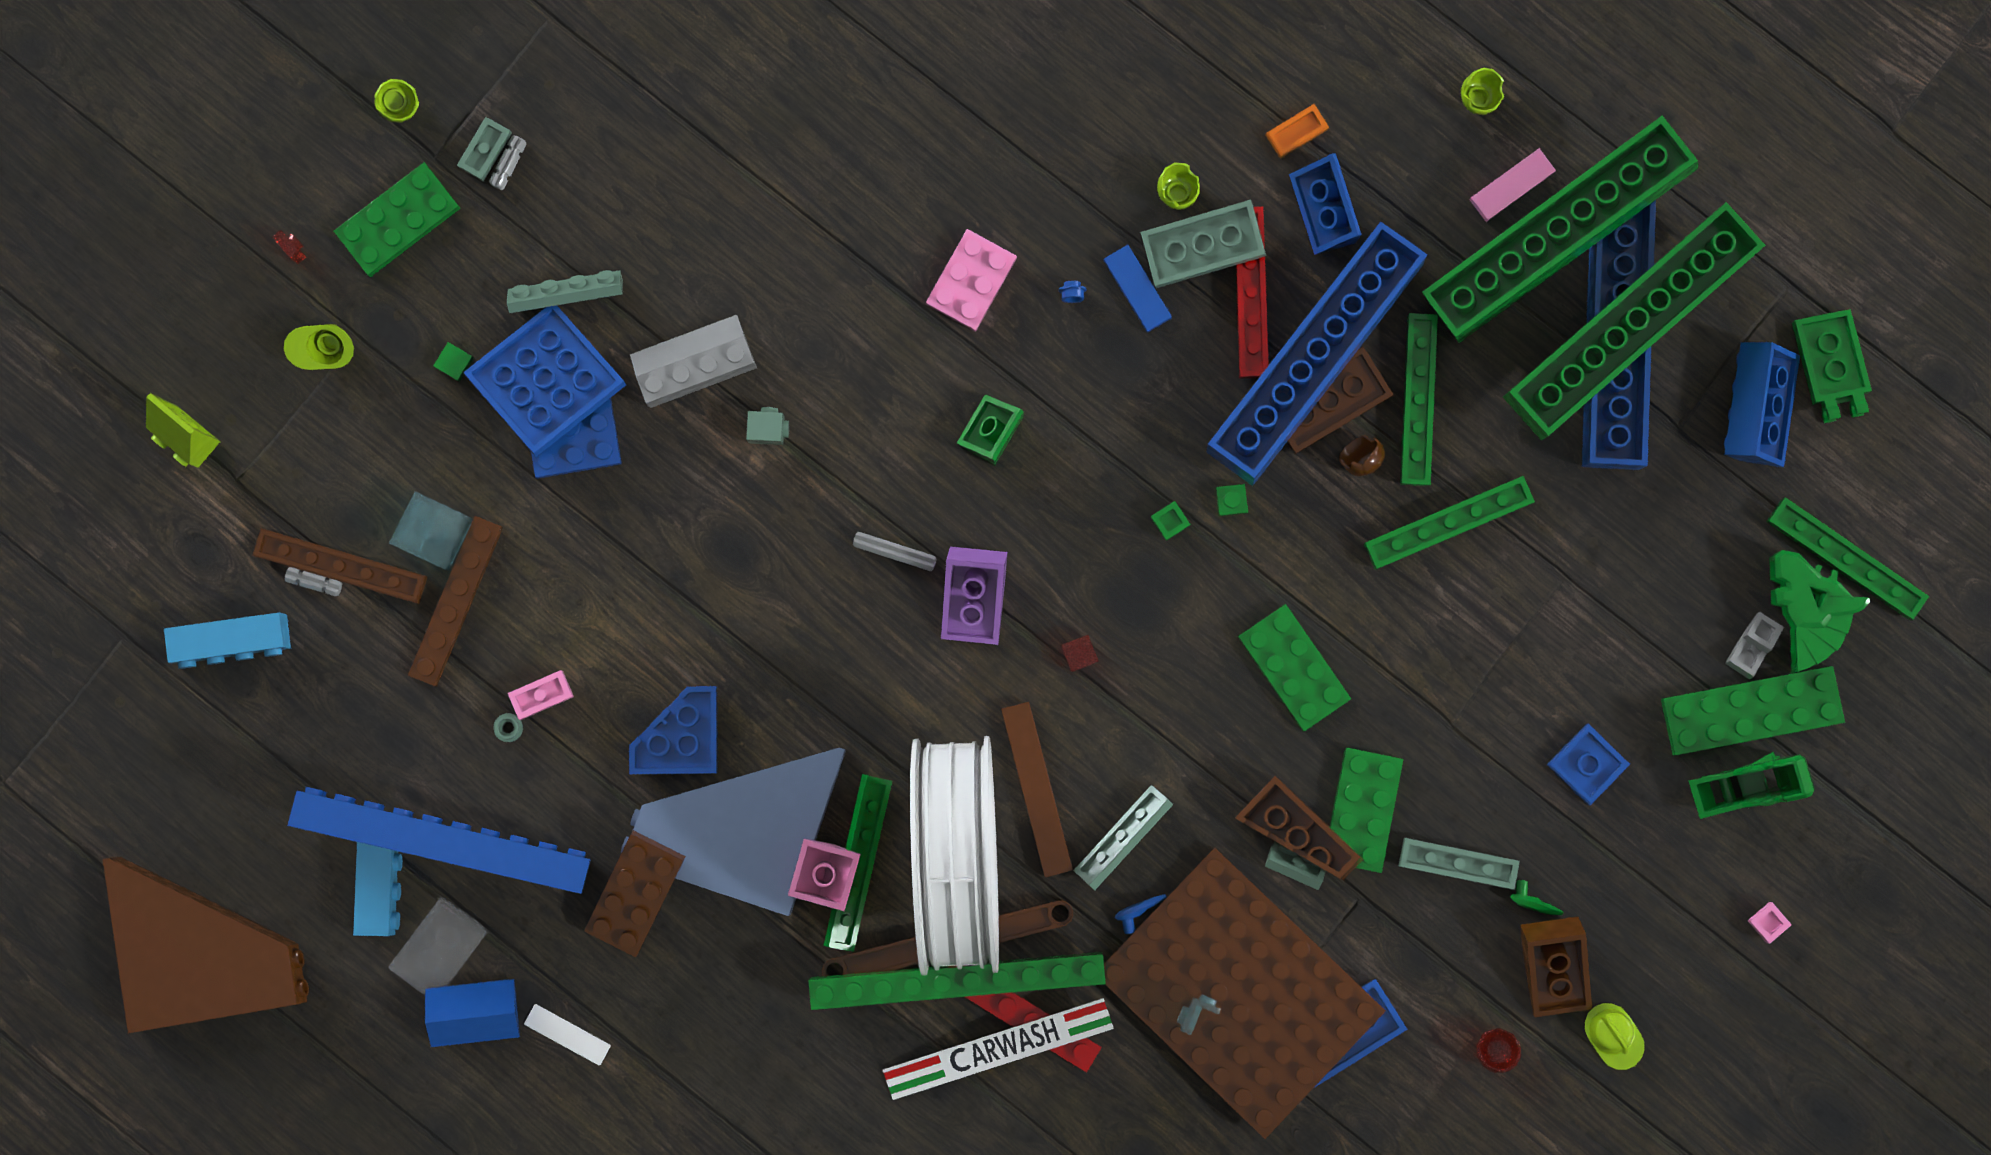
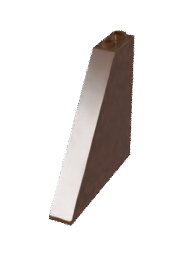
(191, 957)

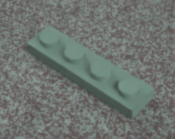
(564, 291)
(1123, 837)
(1459, 863)

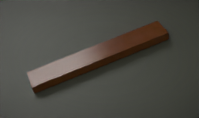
(339, 566)
(1037, 789)

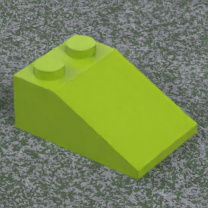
(178, 431)

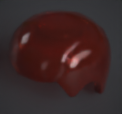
(1498, 1050)

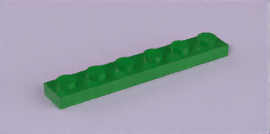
(1418, 399)
(1449, 522)
(1847, 559)
(862, 839)

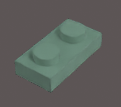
(484, 149)
(1294, 866)

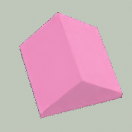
(824, 874)

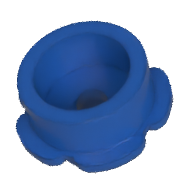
(1072, 292)

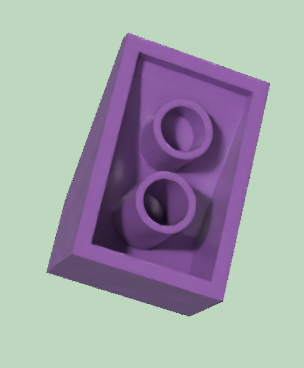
(973, 595)

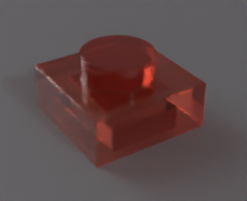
(290, 245)
(1079, 653)

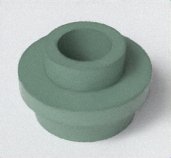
(499, 727)

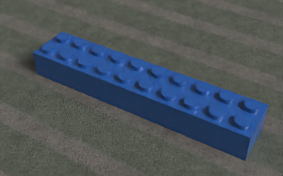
(1316, 353)
(1619, 413)
(439, 842)

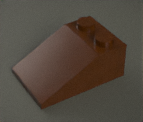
(1557, 966)

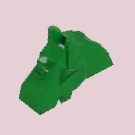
(1818, 623)
(1790, 773)

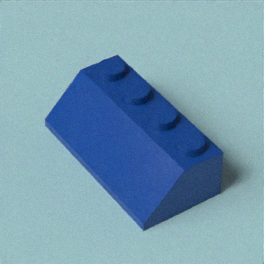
(1762, 403)

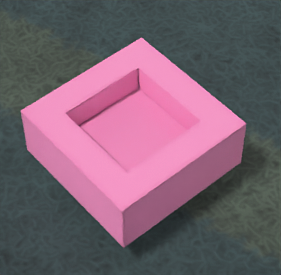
(1769, 922)

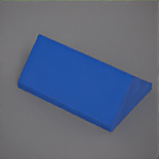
(1325, 205)
(471, 1012)

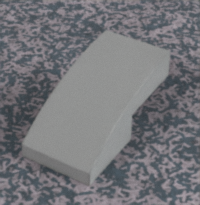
(1754, 645)

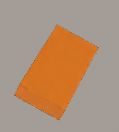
(1297, 131)

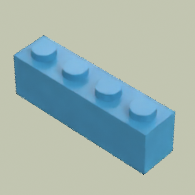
(227, 639)
(376, 891)

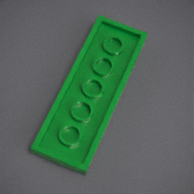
(1752, 710)

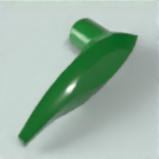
(1532, 903)

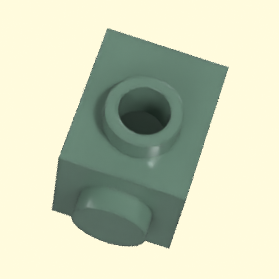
(767, 427)

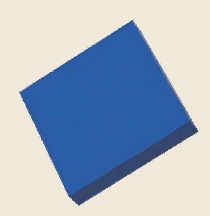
(1588, 764)

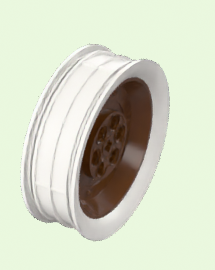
(954, 855)

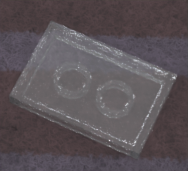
(438, 947)

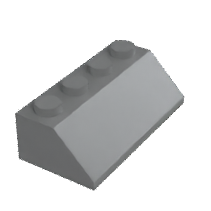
(692, 361)

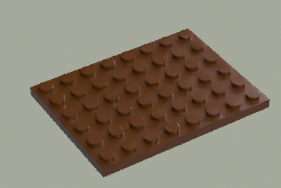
(1279, 995)

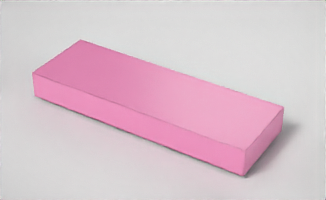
(1512, 185)

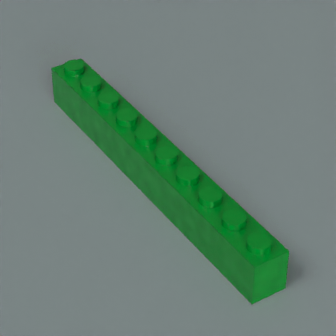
(951, 982)

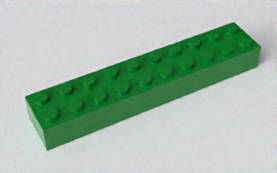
(1561, 229)
(1634, 321)

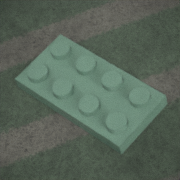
(1203, 243)

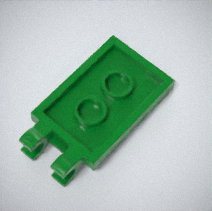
(1833, 363)

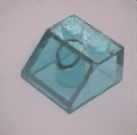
(431, 531)

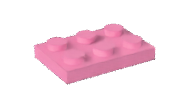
(971, 280)

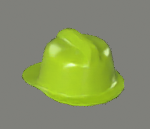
(318, 347)
(1614, 1036)

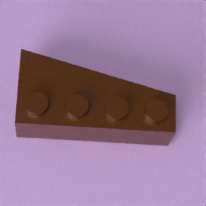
(1293, 824)

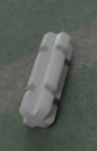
(507, 162)
(313, 581)

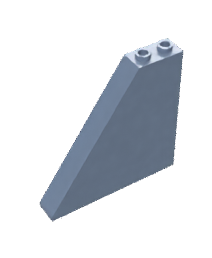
(746, 830)

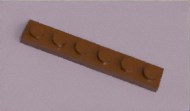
(455, 601)

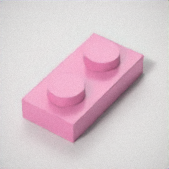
(540, 695)

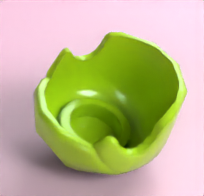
(1482, 91)
(396, 100)
(1178, 186)

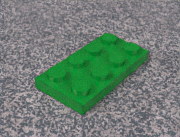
(397, 219)
(1294, 667)
(1366, 804)

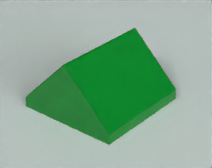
(990, 429)

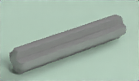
(894, 551)

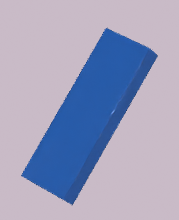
(1137, 288)

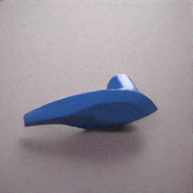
(1130, 912)

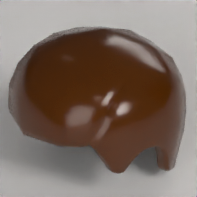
(1362, 456)

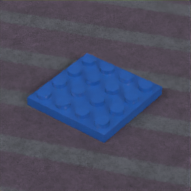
(544, 379)

